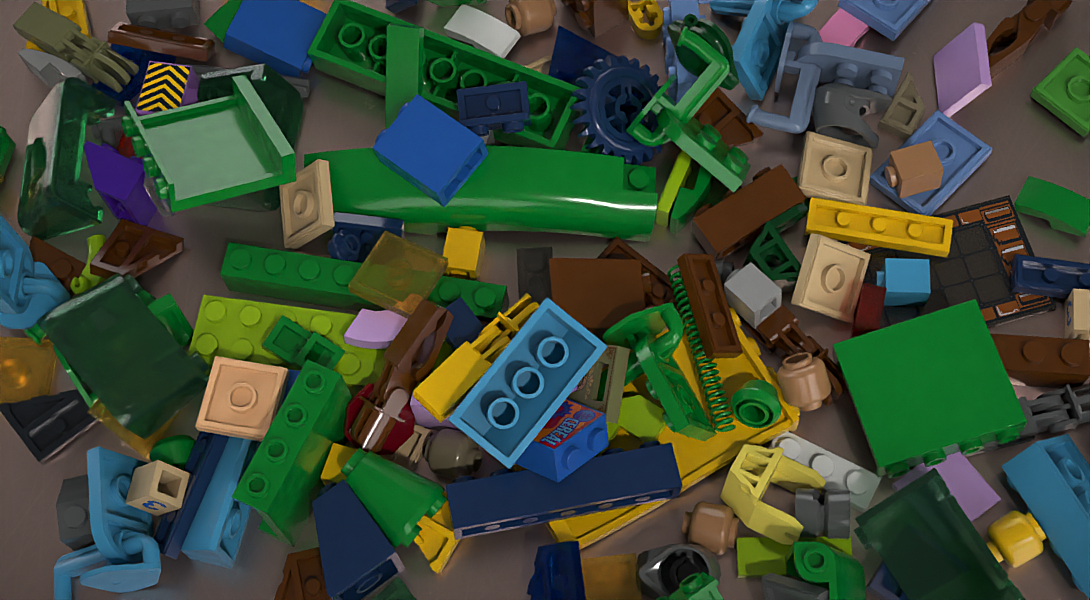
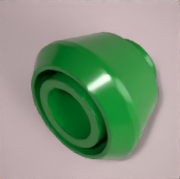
(756, 404)
(173, 450)

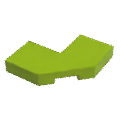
(639, 419)

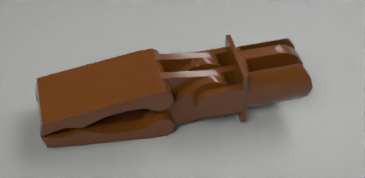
(1021, 31)
(784, 338)
(407, 362)

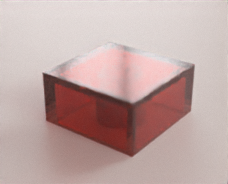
(868, 310)

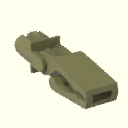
(64, 40)

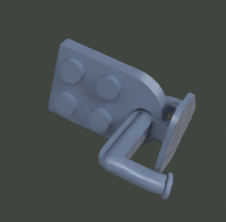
(823, 64)

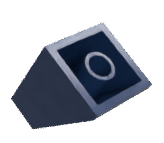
(351, 545)

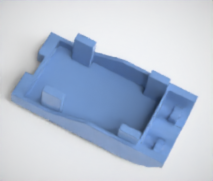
(677, 11)

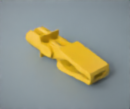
(466, 365)

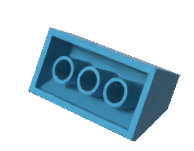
(527, 383)
(1056, 488)
(220, 518)

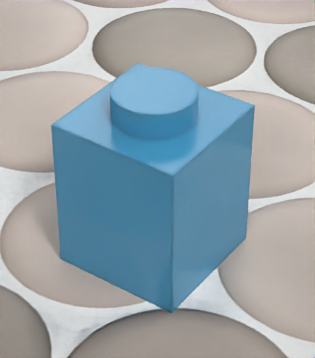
(905, 281)

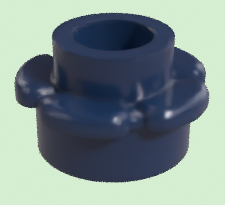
(344, 246)

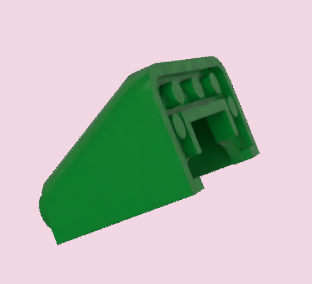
(828, 569)

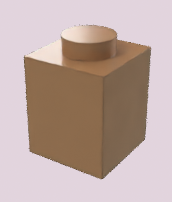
(914, 169)

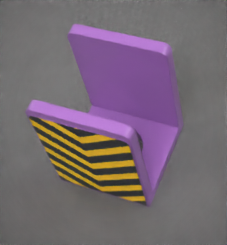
(167, 88)

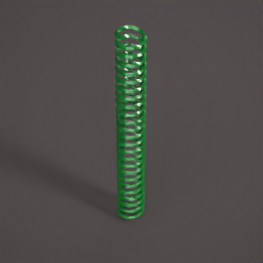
(701, 354)

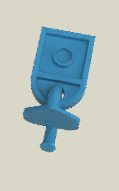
(761, 37)
(25, 286)
(119, 530)

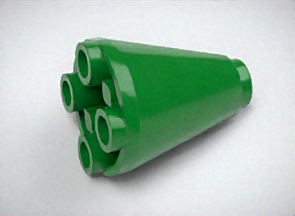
(392, 495)

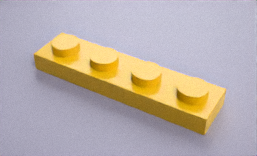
(879, 227)

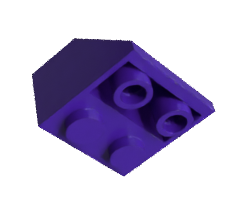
(120, 183)

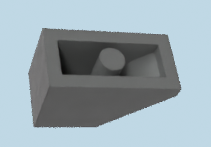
(74, 513)

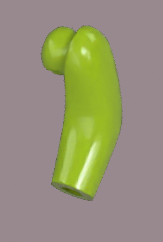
(86, 279)

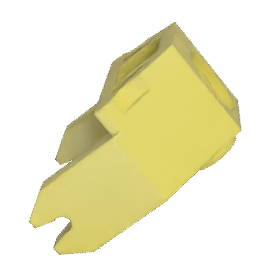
(750, 478)

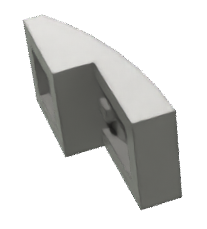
(49, 67)

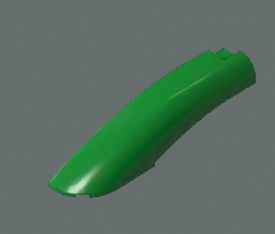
(506, 193)

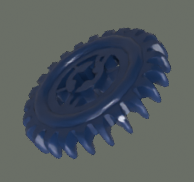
(609, 117)

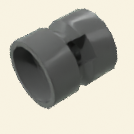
(823, 513)

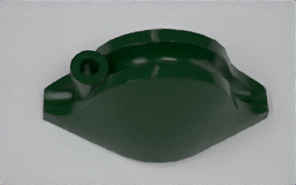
(711, 34)

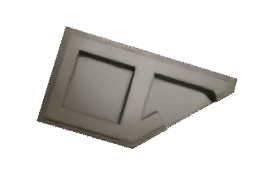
(905, 110)

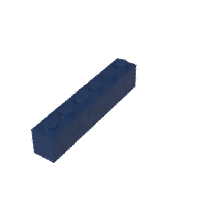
(599, 485)

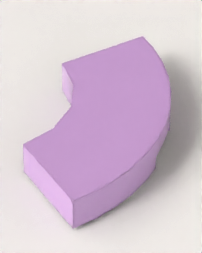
(374, 329)

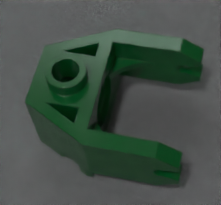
(773, 255)

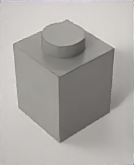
(752, 294)

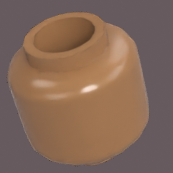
(530, 15)
(804, 381)
(711, 527)

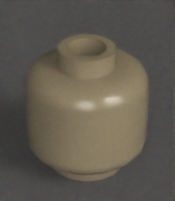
(452, 454)

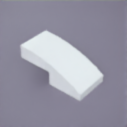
(482, 31)

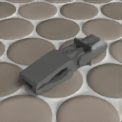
(1050, 411)

